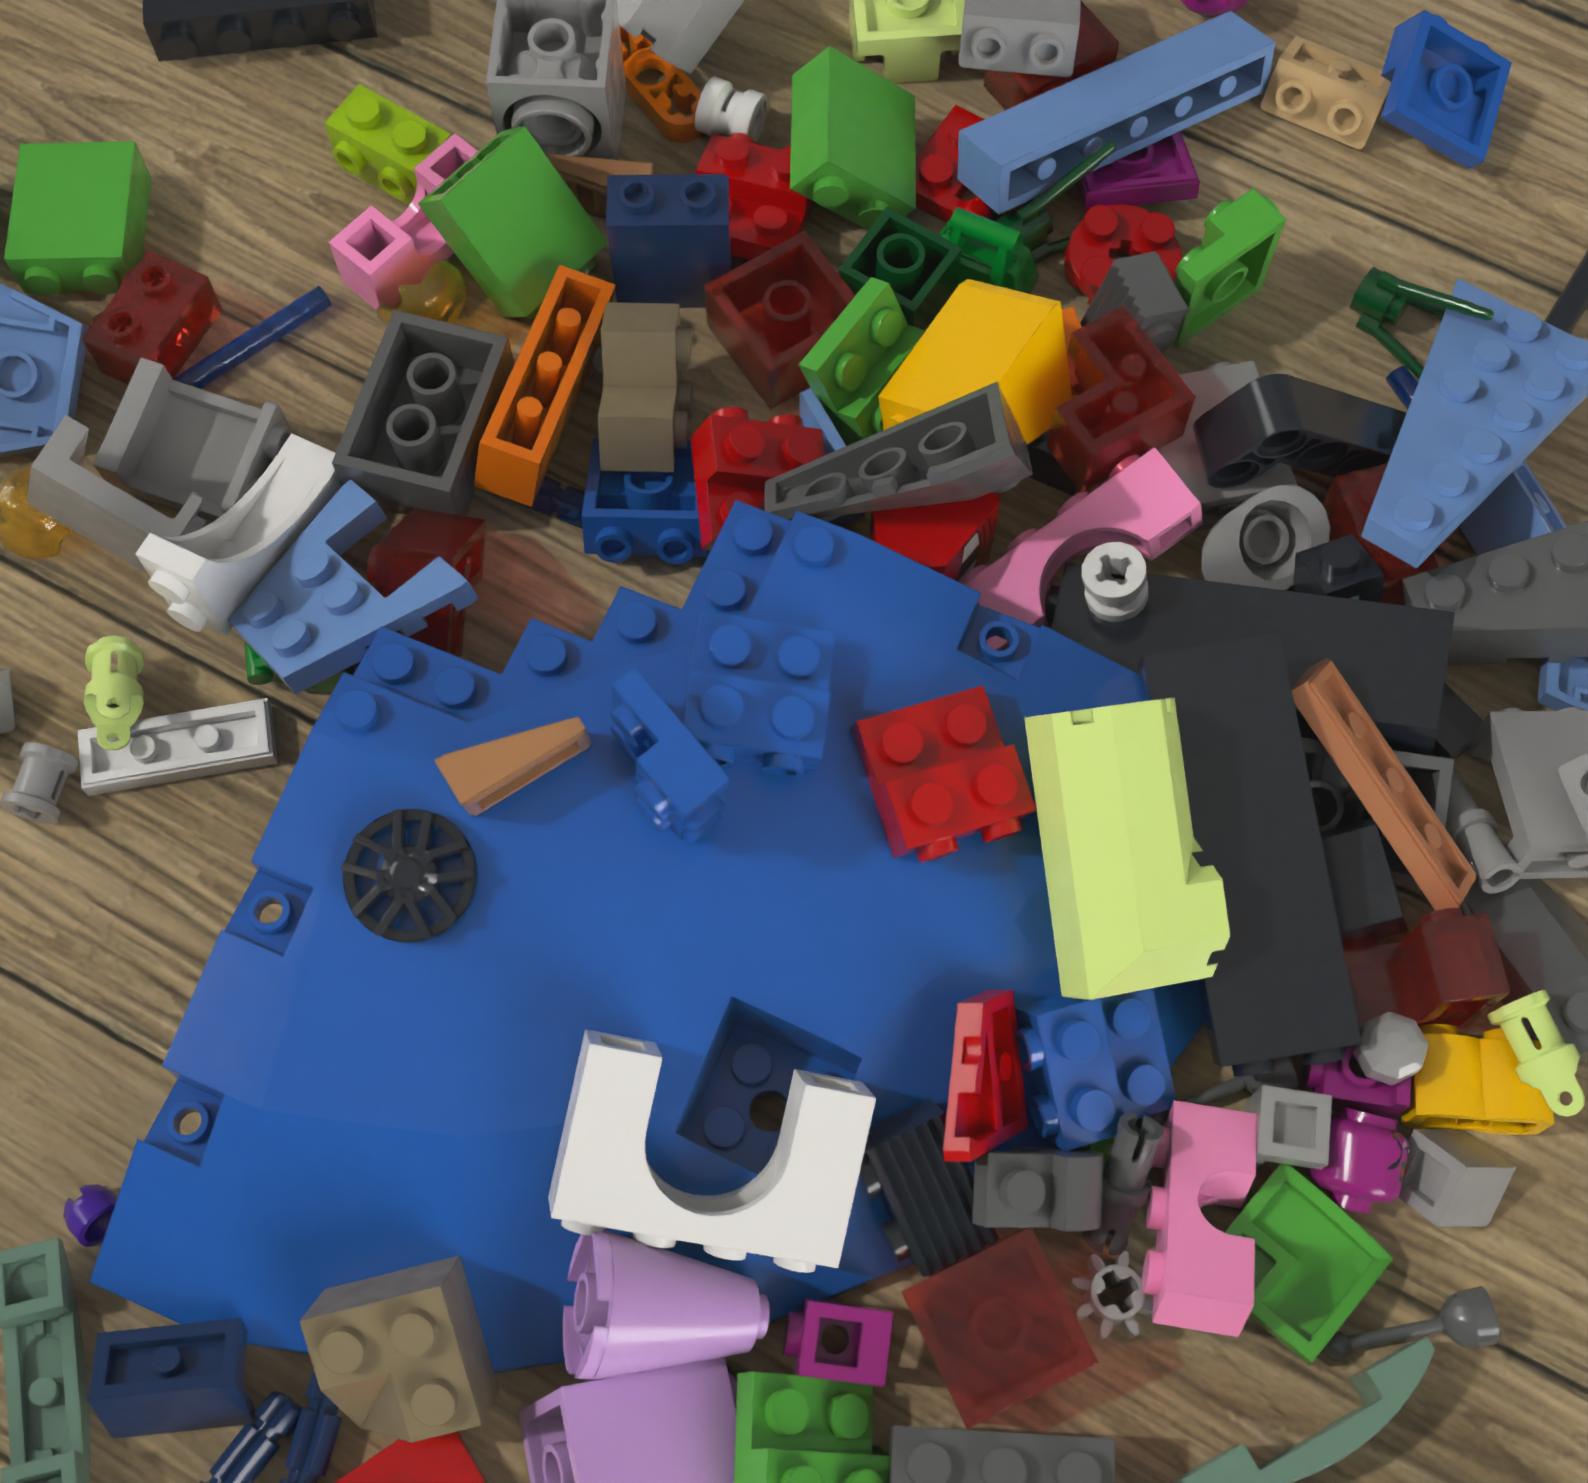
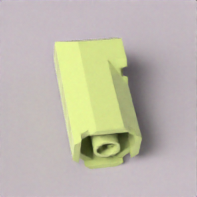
(1118, 851)

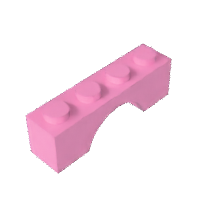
(1137, 506)

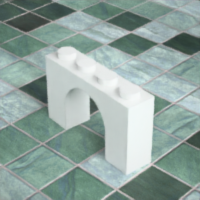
(787, 1212)

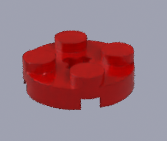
(1116, 229)

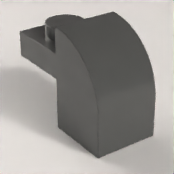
(1039, 1188)

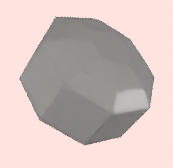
(1391, 1048)

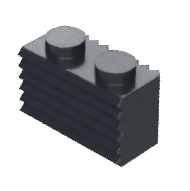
(922, 1192)

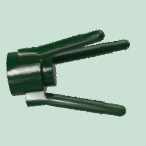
(1035, 221)
(1386, 298)

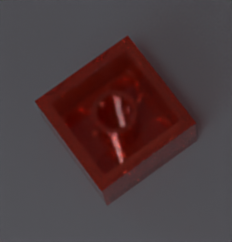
(776, 313)
(999, 1326)

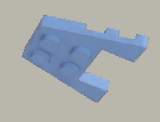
(38, 371)
(320, 614)

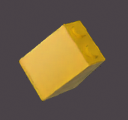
(984, 339)

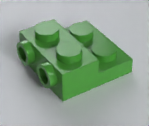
(1229, 262)
(859, 359)
(804, 1431)

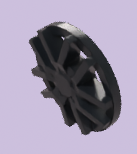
(410, 875)

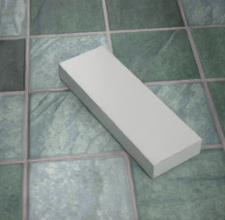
(181, 747)

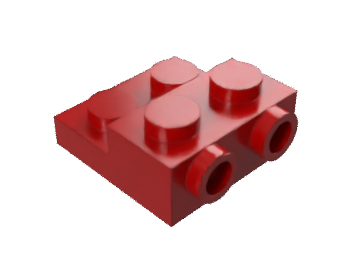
(760, 196)
(738, 456)
(942, 774)

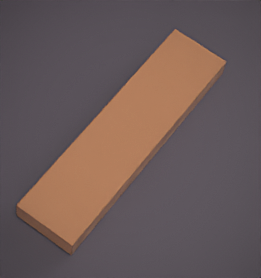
(1383, 785)

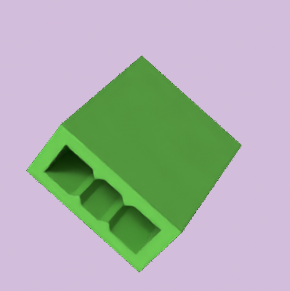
(852, 139)
(77, 216)
(513, 222)

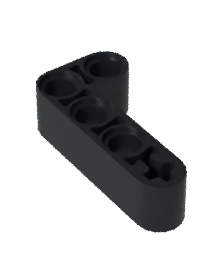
(1293, 425)

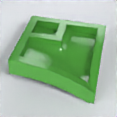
(1308, 1261)

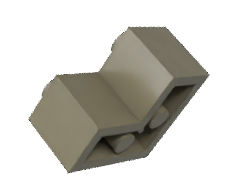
(643, 398)

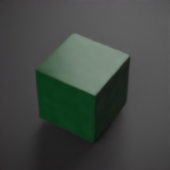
(912, 260)

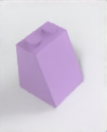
(636, 1428)

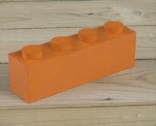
(543, 387)

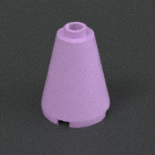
(653, 1309)

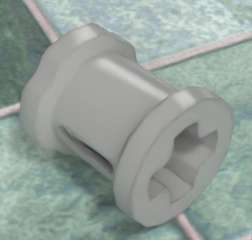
(39, 783)

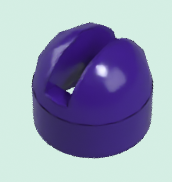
(90, 1214)

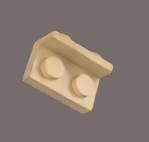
(1326, 92)

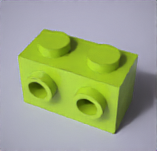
(381, 141)

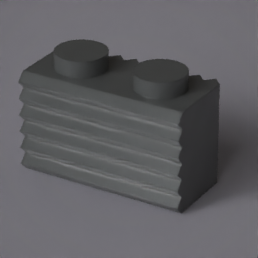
(1146, 292)

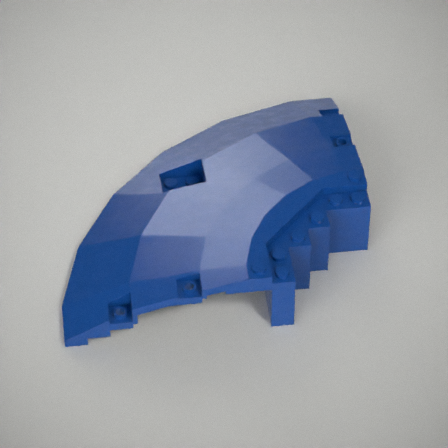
(416, 1095)

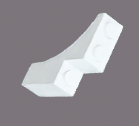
(219, 565)

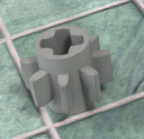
(1111, 1316)

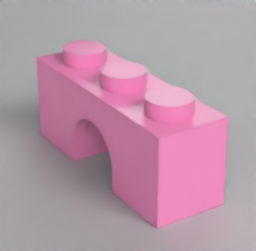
(383, 253)
(1198, 1272)

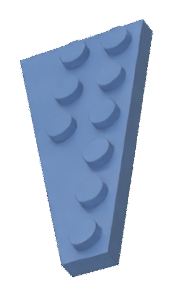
(1473, 420)

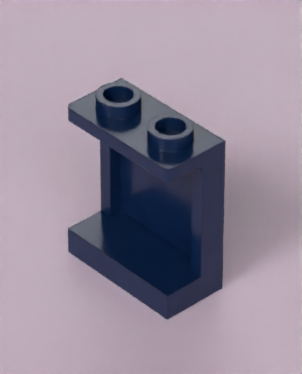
(668, 236)

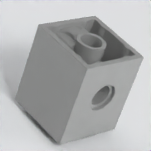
(559, 74)

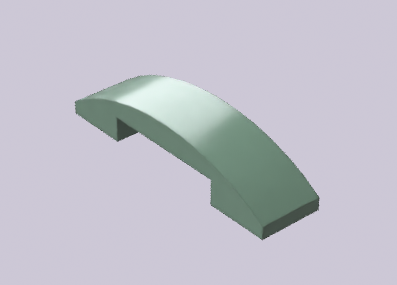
(43, 1367)
(1383, 1389)

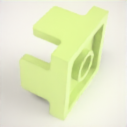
(906, 34)

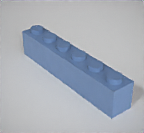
(1126, 102)

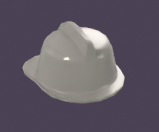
(1261, 537)

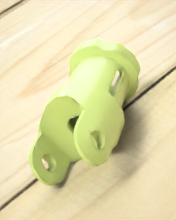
(114, 695)
(1551, 1067)

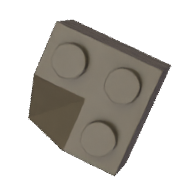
(403, 1352)

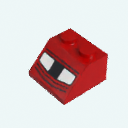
(942, 535)

